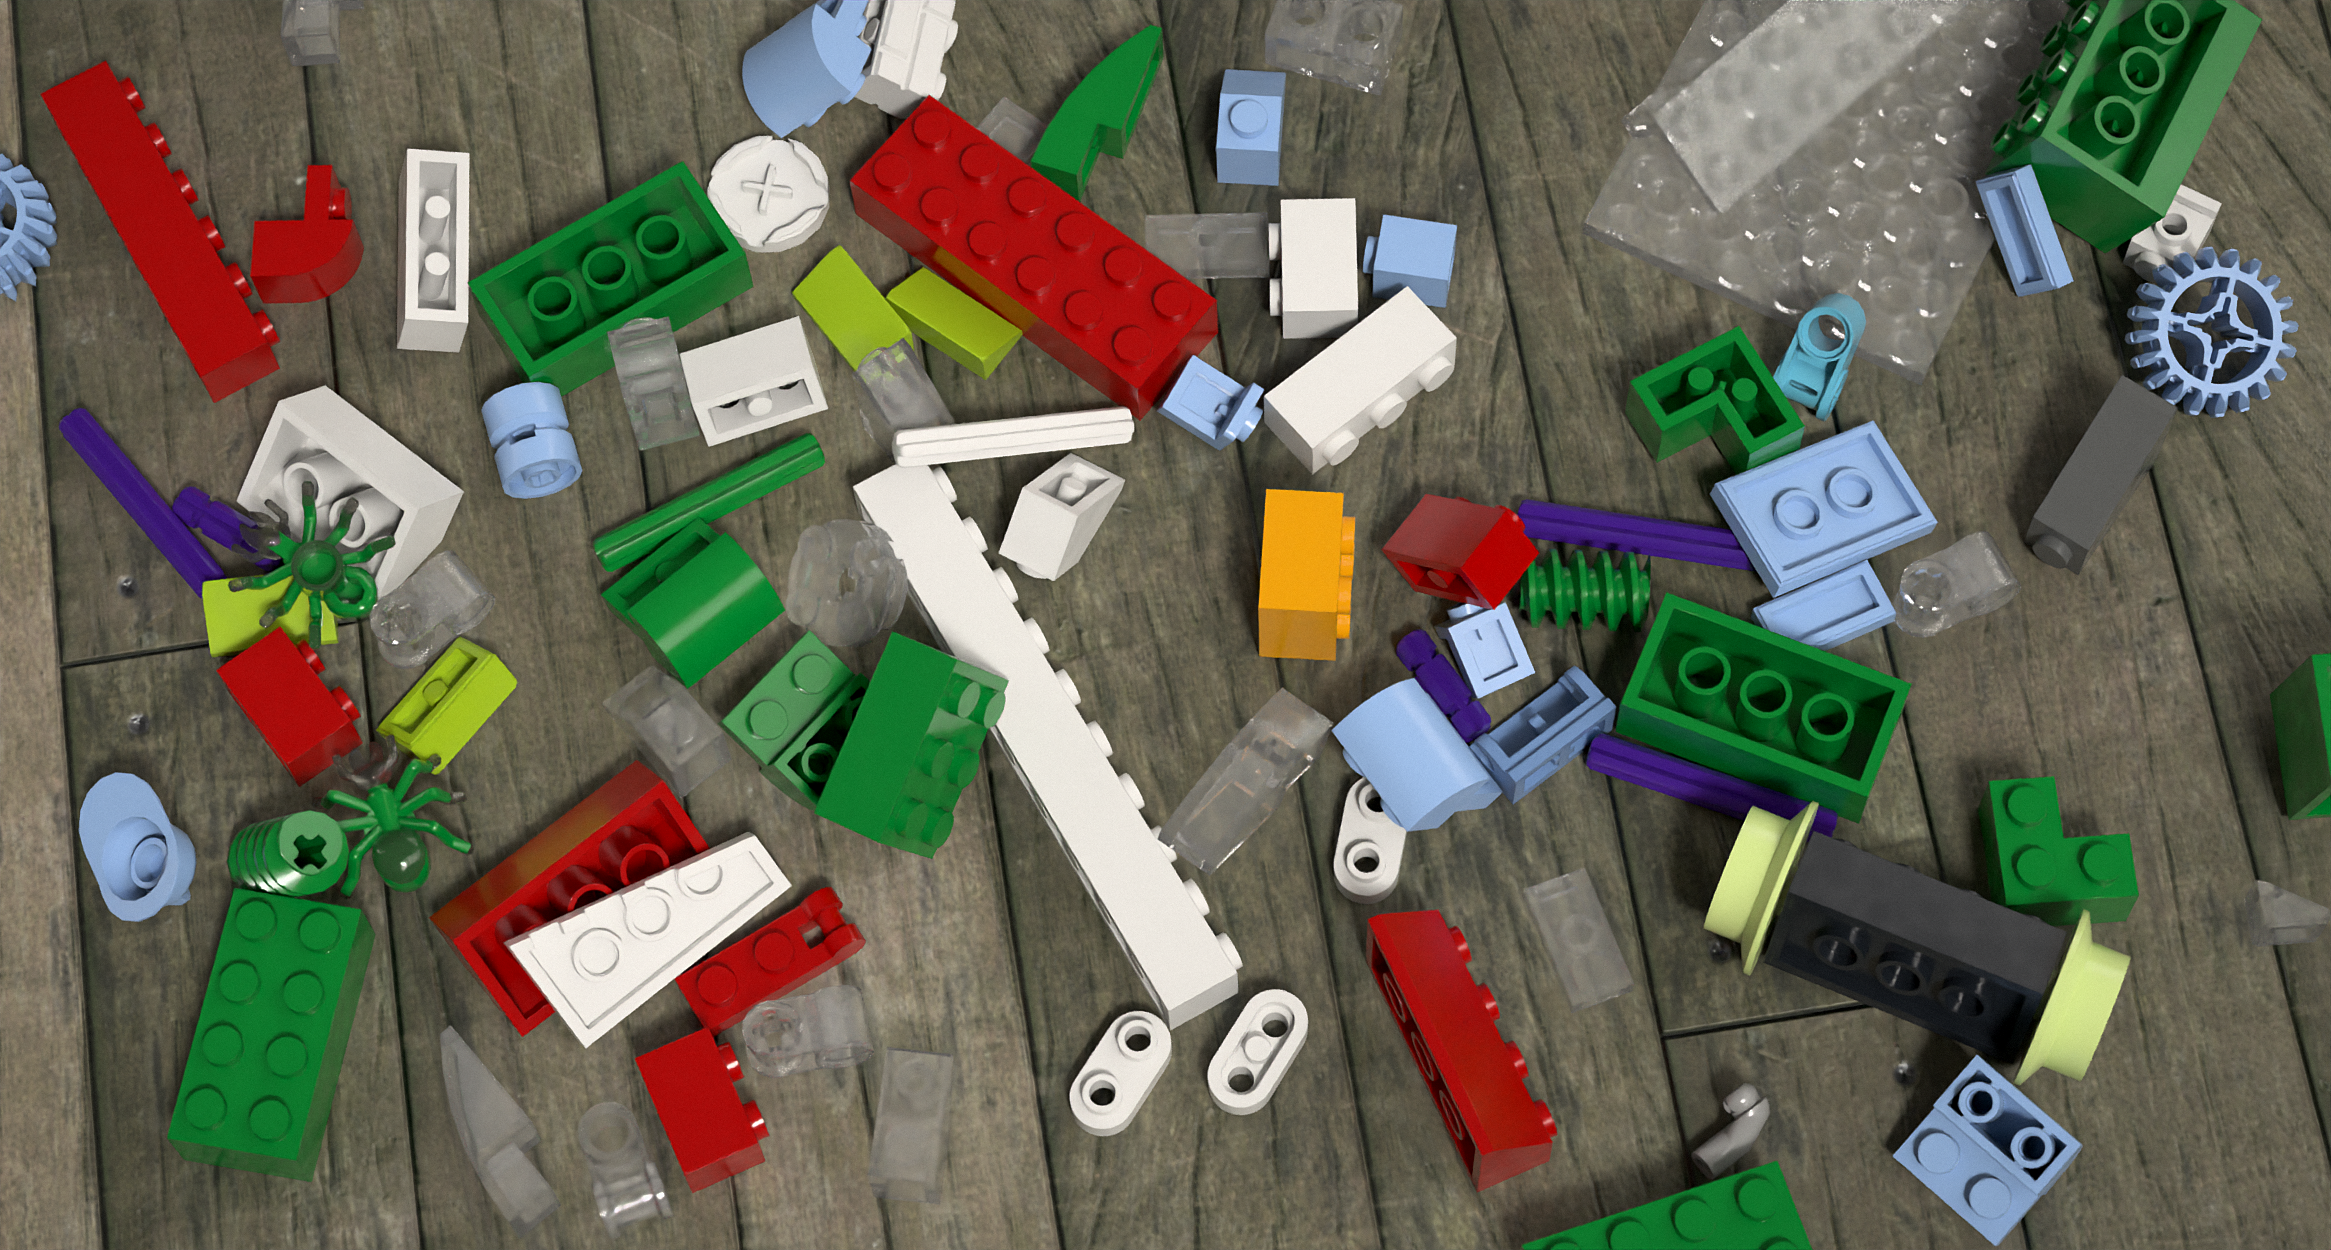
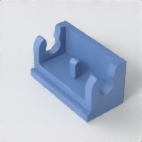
(1545, 734)

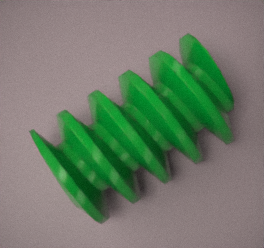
(1586, 590)
(289, 855)

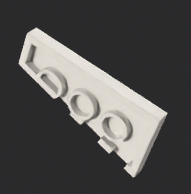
(635, 941)

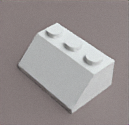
(346, 457)

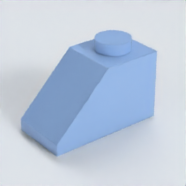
(1250, 127)

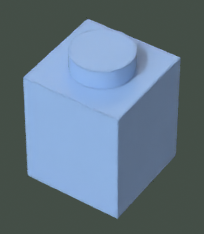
(1413, 256)

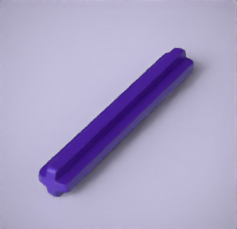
(140, 499)
(1633, 534)
(1697, 783)

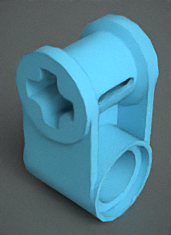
(1817, 366)

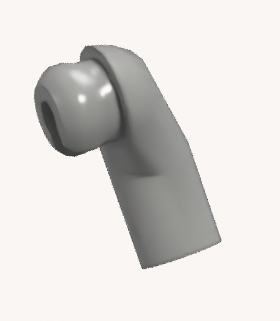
(1736, 1137)

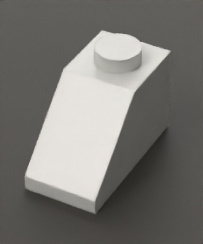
(1059, 516)

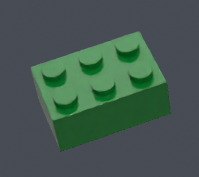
(912, 747)

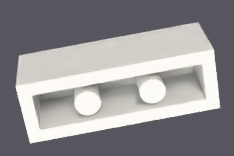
(433, 250)
(1361, 381)

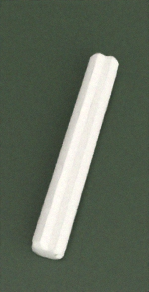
(1012, 436)

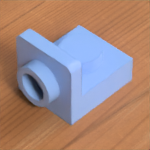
(1485, 647)

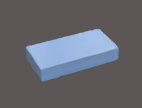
(2024, 231)
(1829, 609)

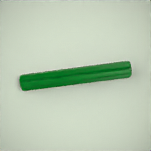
(709, 501)

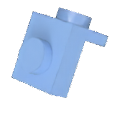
(1211, 404)

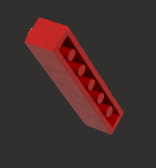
(161, 231)

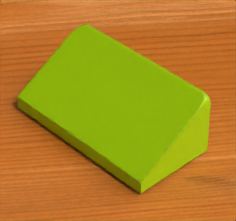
(849, 308)
(953, 322)
(235, 616)
(449, 703)

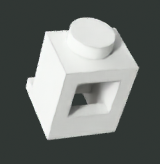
(2180, 231)

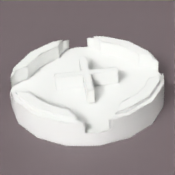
(770, 193)

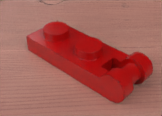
(769, 962)

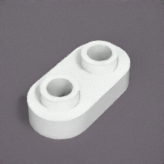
(1367, 835)
(1255, 1054)
(1121, 1070)

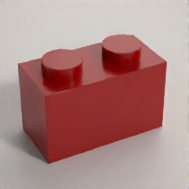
(1461, 550)
(291, 705)
(701, 1108)

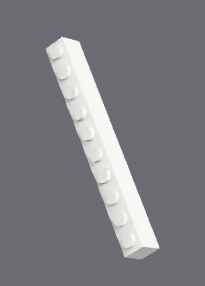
(1052, 748)

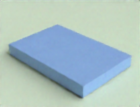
(1823, 508)

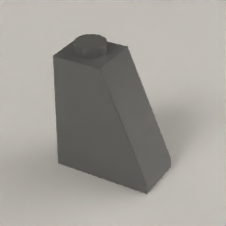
(2100, 476)

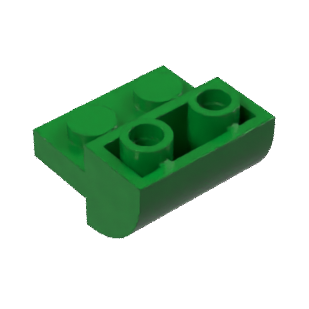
(694, 601)
(798, 718)

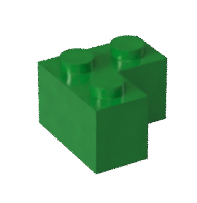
(1716, 393)
(2041, 871)

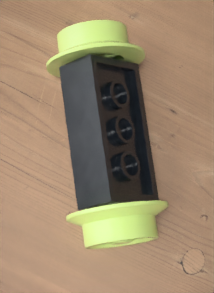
(1915, 945)

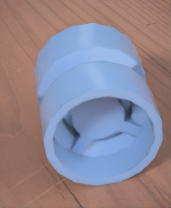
(531, 440)

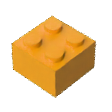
(1305, 575)

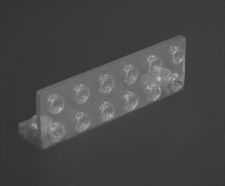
(1781, 87)

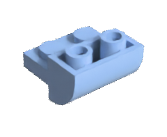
(807, 65)
(1414, 758)
(1988, 1150)

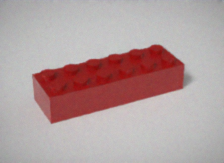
(1034, 256)

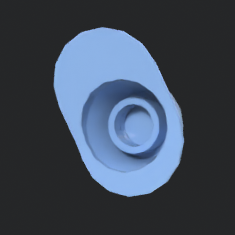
(135, 848)

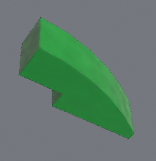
(1100, 113)

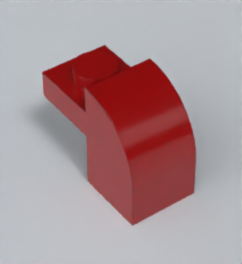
(308, 256)

